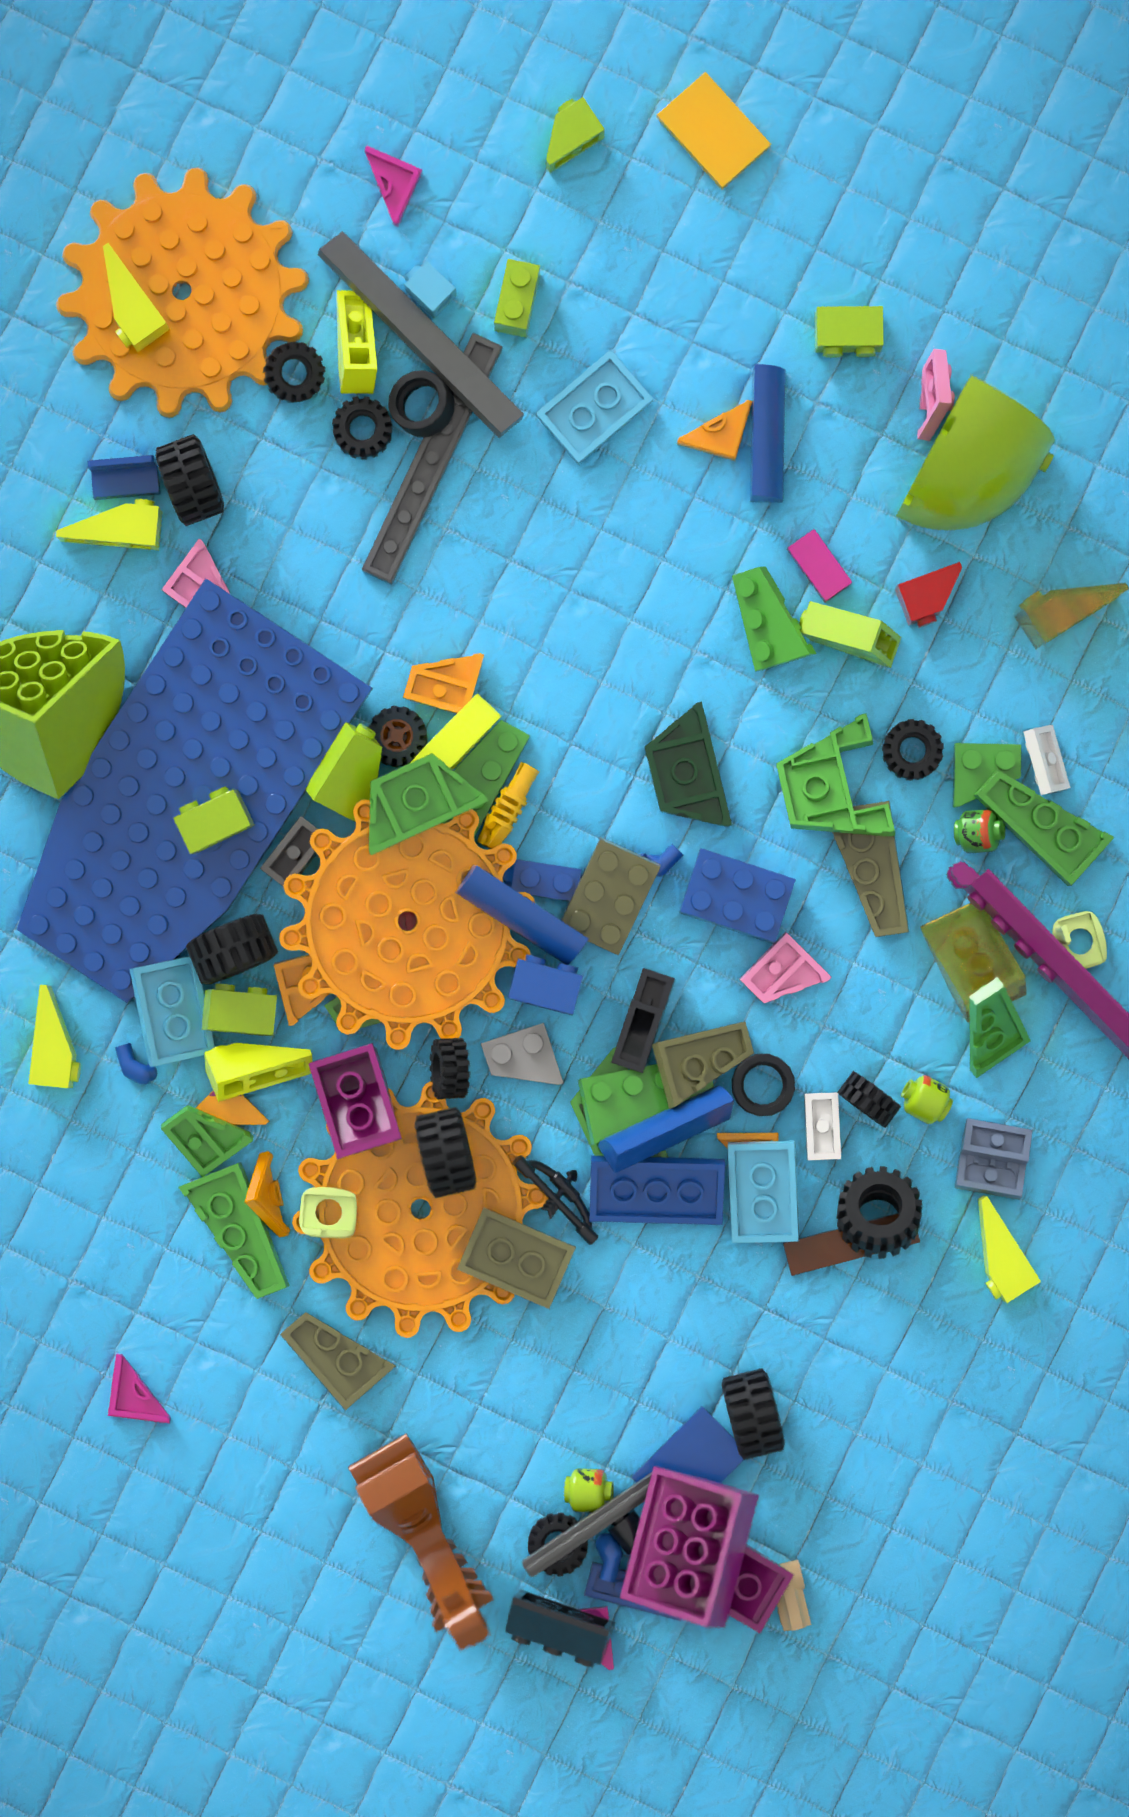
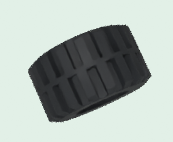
(189, 480)
(231, 948)
(445, 1152)
(883, 1187)
(753, 1414)

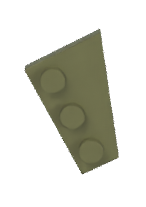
(699, 1058)
(335, 1360)

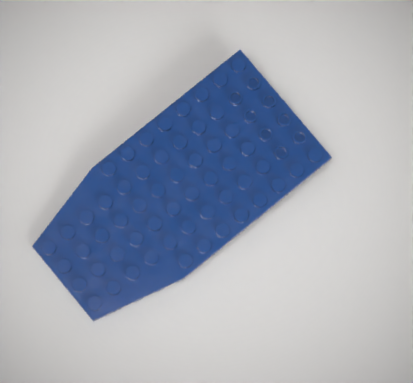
(215, 709)

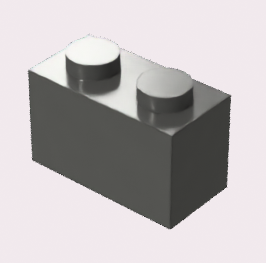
(292, 853)

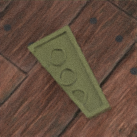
(876, 876)

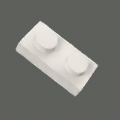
(1046, 759)
(822, 1126)

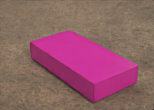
(819, 565)

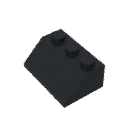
(559, 1628)

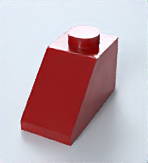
(927, 595)

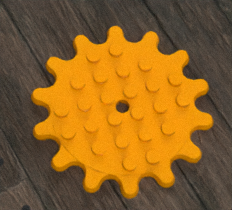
(232, 301)
(374, 963)
(406, 1258)

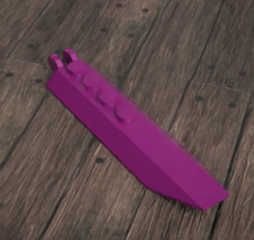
(1044, 949)

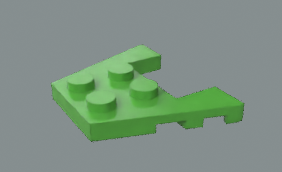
(818, 789)

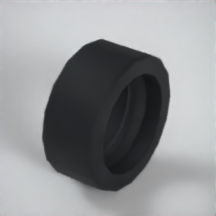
(403, 389)
(765, 1109)

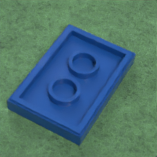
(696, 1449)

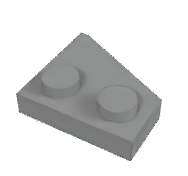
(523, 1056)

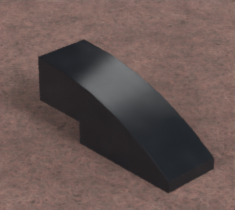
(643, 1020)

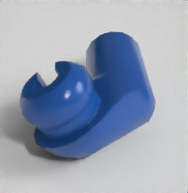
(667, 859)
(133, 1069)
(611, 1556)

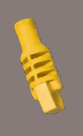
(507, 807)

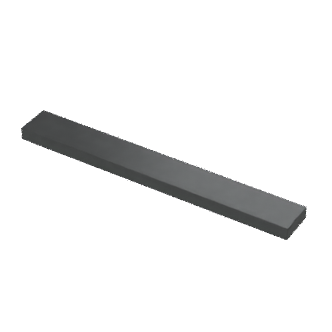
(420, 334)
(424, 476)

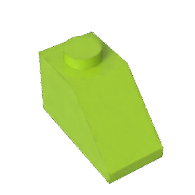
(572, 133)

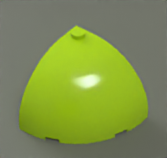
(978, 461)
(56, 704)

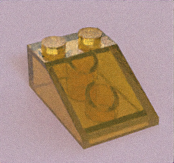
(1058, 610)
(972, 955)

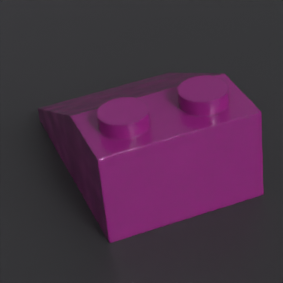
(355, 1100)
(758, 1589)

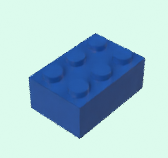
(737, 896)

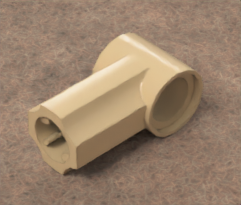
(792, 1605)

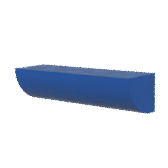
(767, 433)
(521, 915)
(667, 1128)

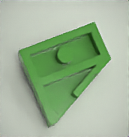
(204, 1138)

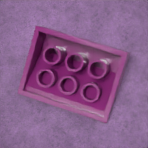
(689, 1547)

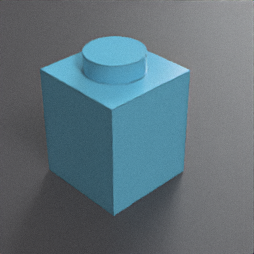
(429, 288)

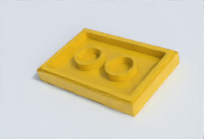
(713, 130)

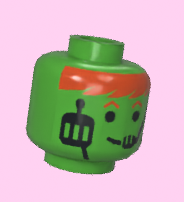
(979, 831)

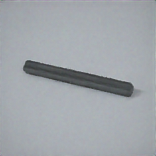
(587, 1528)

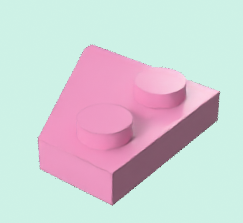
(936, 393)
(191, 574)
(783, 970)

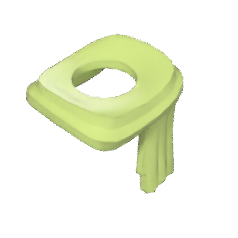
(1088, 921)
(309, 1223)

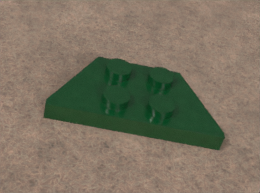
(687, 770)

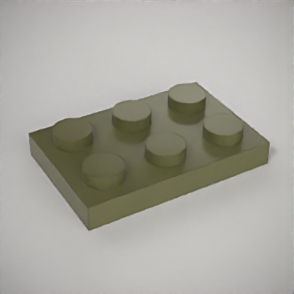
(610, 895)
(516, 1258)

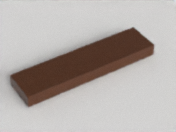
(826, 1249)

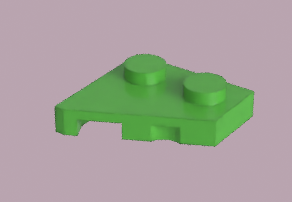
(977, 762)

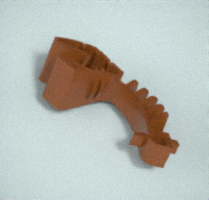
(403, 1499)

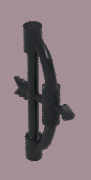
(564, 1187)

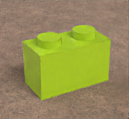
(517, 298)
(848, 330)
(213, 820)
(239, 1011)

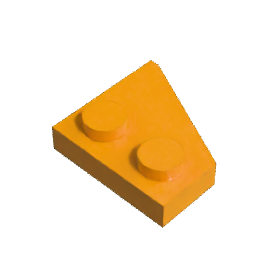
(444, 683)
(288, 976)

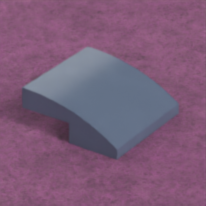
(993, 1159)

